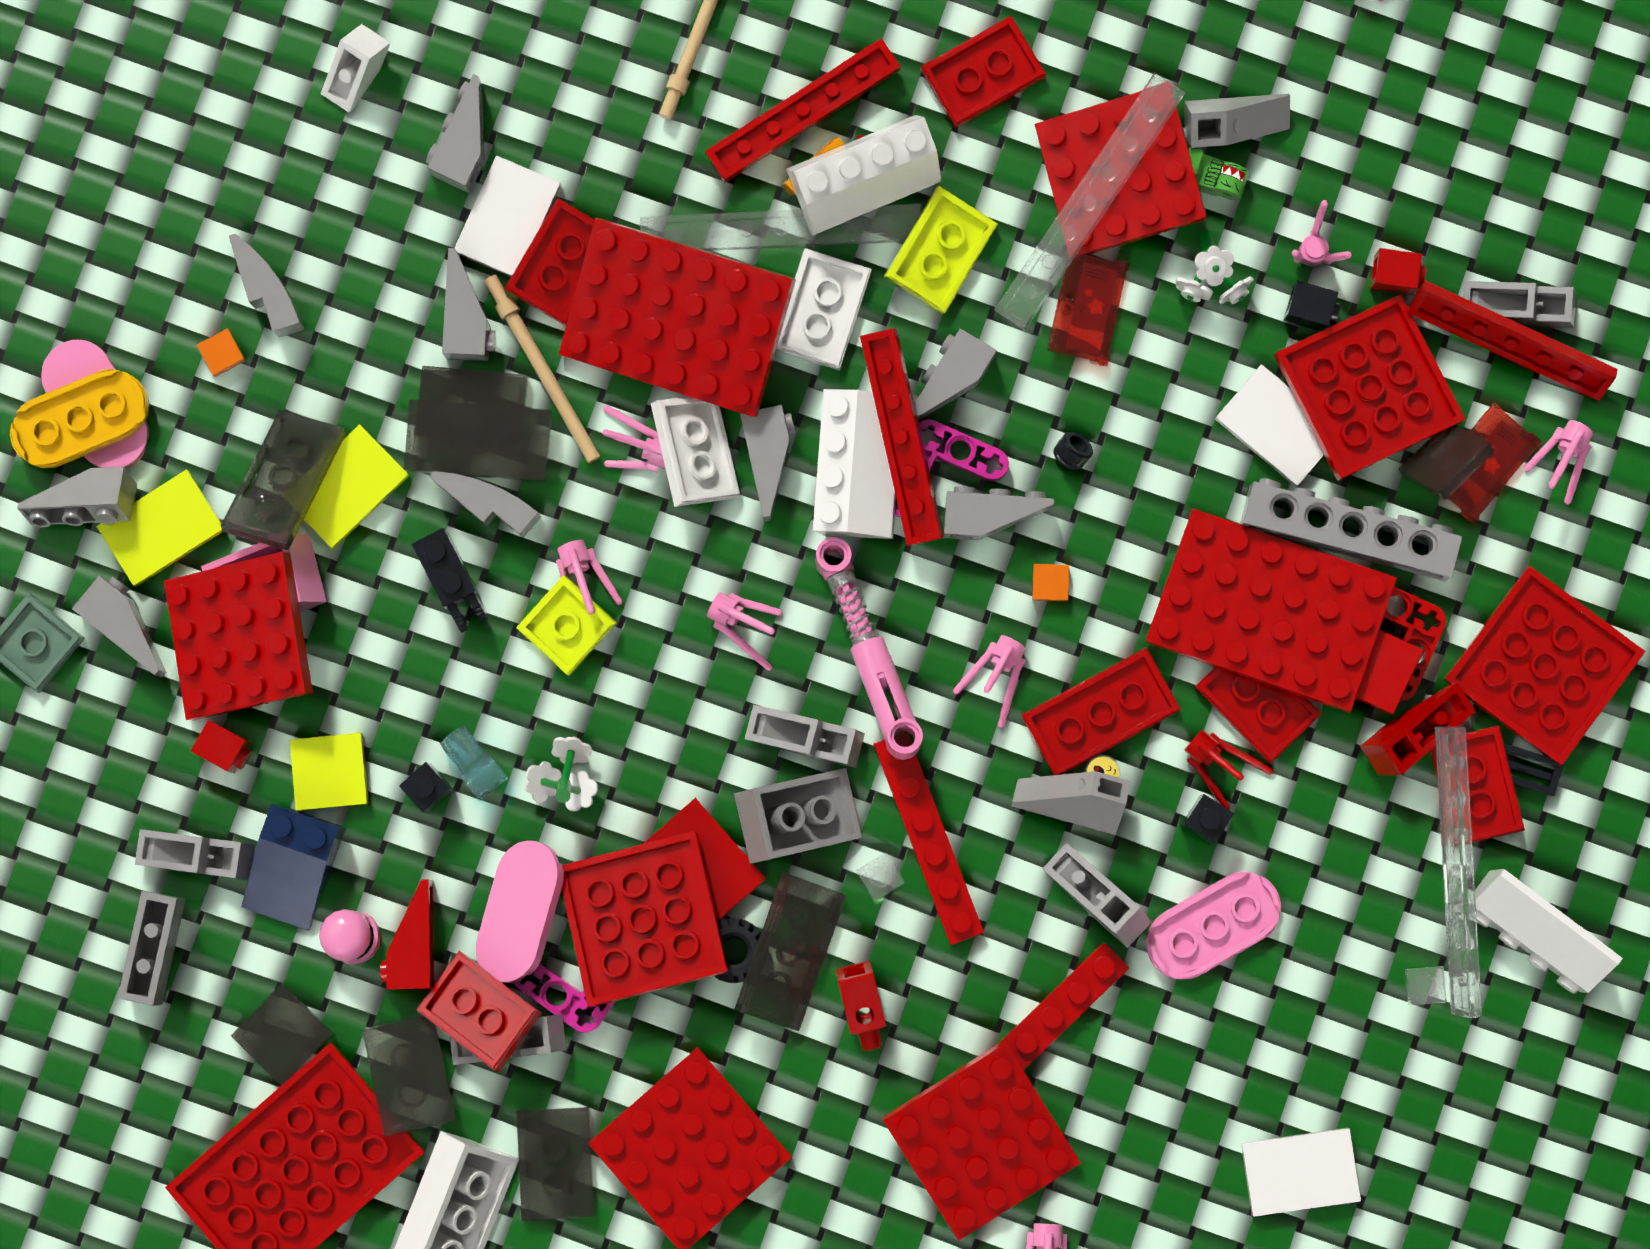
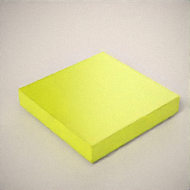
(564, 627)
(329, 771)

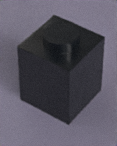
(1312, 306)
(426, 788)
(1207, 819)

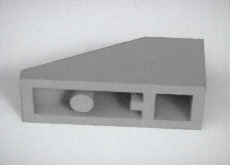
(465, 323)
(768, 449)
(119, 619)
(1097, 895)

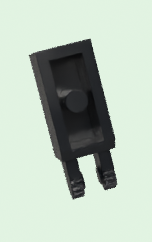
(449, 575)

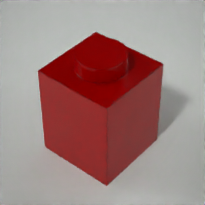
(1397, 271)
(222, 747)

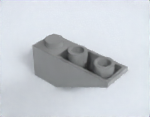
(1235, 119)
(461, 149)
(956, 374)
(89, 497)
(981, 515)
(1078, 798)

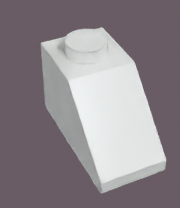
(354, 67)

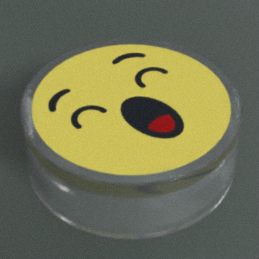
(1103, 764)

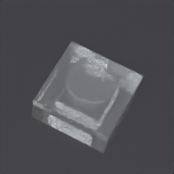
(880, 876)
(1425, 985)

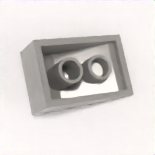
(797, 815)

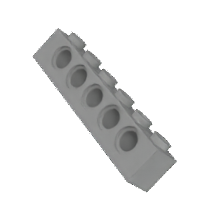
(1441, 542)

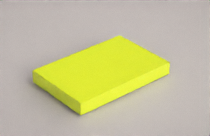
(940, 250)
(353, 487)
(162, 528)

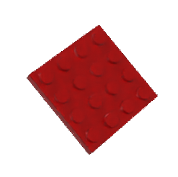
(1155, 197)
(1369, 387)
(238, 636)
(1544, 665)
(643, 919)
(981, 1140)
(689, 1150)

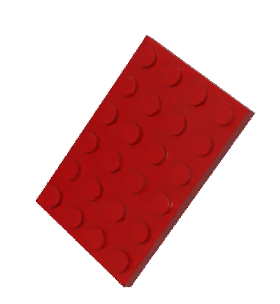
(676, 317)
(1271, 610)
(295, 1162)

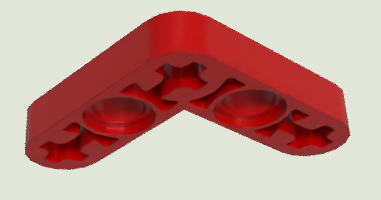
(1417, 634)

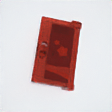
(1087, 321)
(1511, 448)

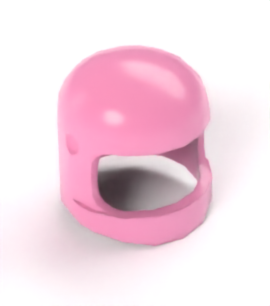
(347, 936)

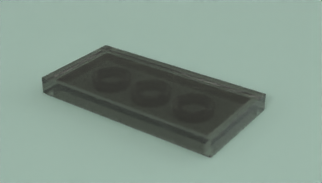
(478, 440)
(283, 480)
(790, 952)

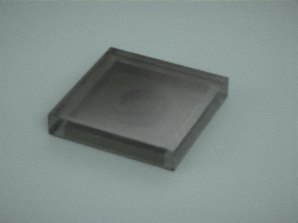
(1446, 461)
(282, 1034)

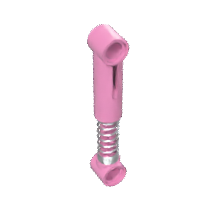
(869, 652)

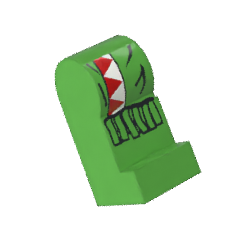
(1218, 176)

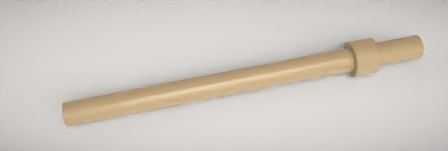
(678, 83)
(508, 309)

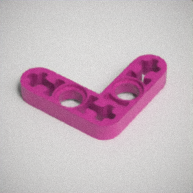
(980, 470)
(574, 1000)

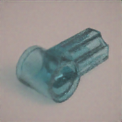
(478, 769)

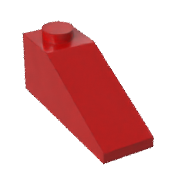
(1412, 734)
(411, 952)

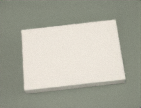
(506, 216)
(823, 309)
(1272, 425)
(695, 451)
(1300, 1172)

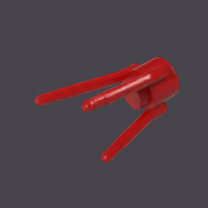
(1205, 749)

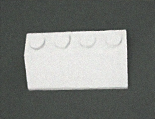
(866, 174)
(853, 470)
(1542, 932)
(457, 1196)

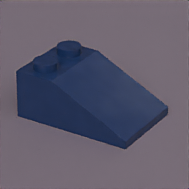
(291, 866)

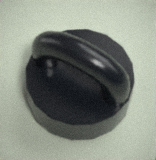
(1073, 451)

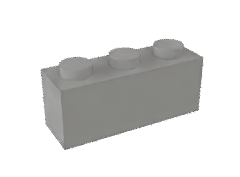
(151, 948)

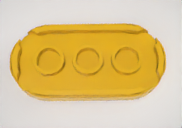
(79, 418)

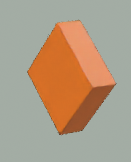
(221, 352)
(1050, 582)

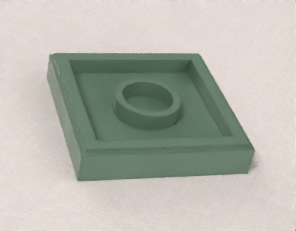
(36, 642)

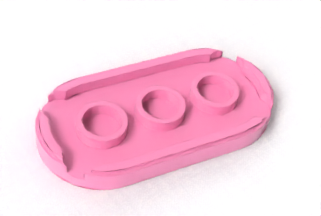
(75, 361)
(519, 911)
(1213, 925)

